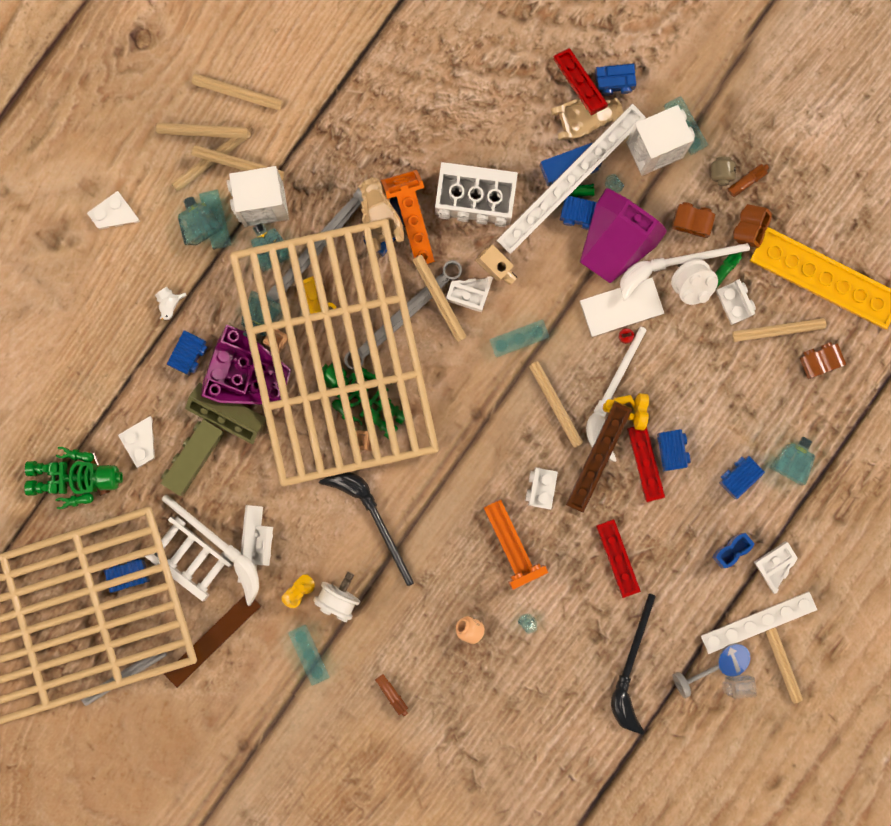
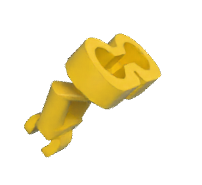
(640, 406)
(293, 596)

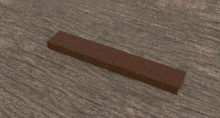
(599, 456)
(215, 638)

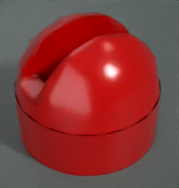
(626, 340)

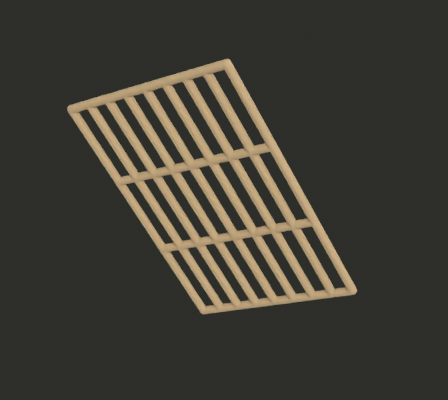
(326, 315)
(96, 608)

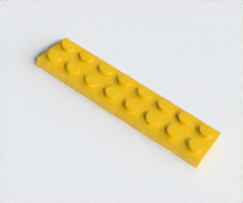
(824, 277)

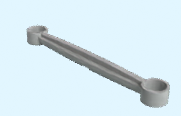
(304, 260)
(414, 306)

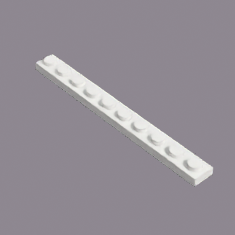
(570, 179)

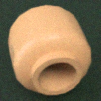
(470, 630)

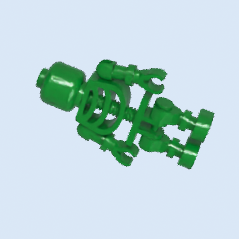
(331, 382)
(88, 478)

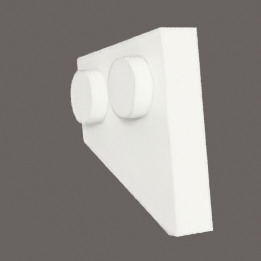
(112, 212)
(470, 293)
(139, 442)
(776, 565)

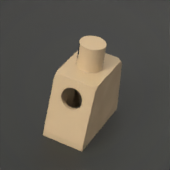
(490, 258)

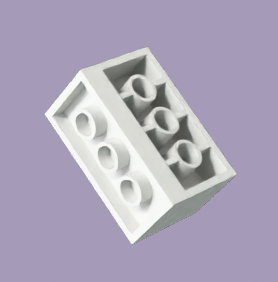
(660, 139)
(478, 182)
(258, 196)

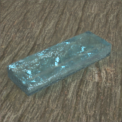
(699, 140)
(221, 238)
(519, 338)
(308, 655)

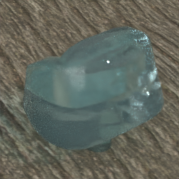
(613, 183)
(528, 623)

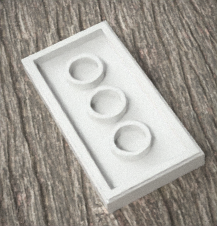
(610, 312)

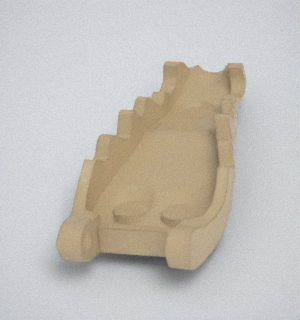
(578, 121)
(377, 207)

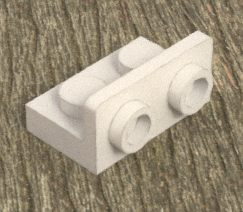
(736, 302)
(542, 488)

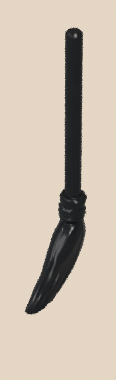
(358, 488)
(620, 700)

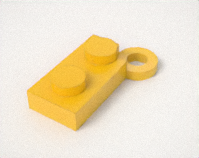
(312, 296)

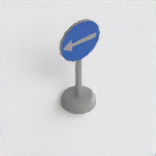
(731, 661)

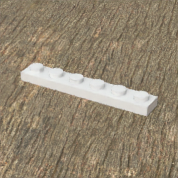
(759, 622)

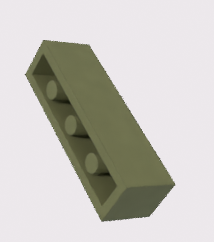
(230, 417)
(192, 458)

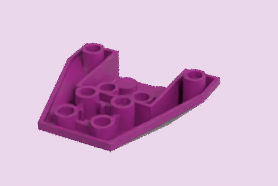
(619, 236)
(232, 372)

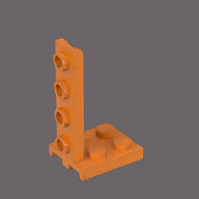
(404, 188)
(512, 546)

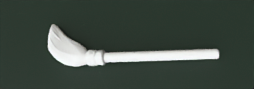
(642, 270)
(597, 419)
(243, 566)

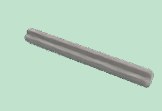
(131, 670)

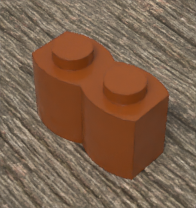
(693, 220)
(752, 225)
(823, 360)

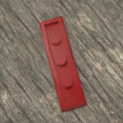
(580, 81)
(646, 464)
(618, 558)

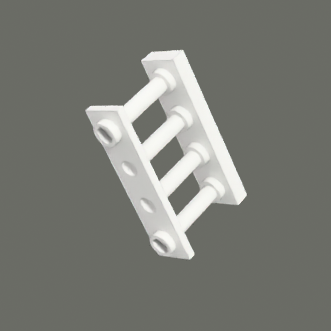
(185, 577)

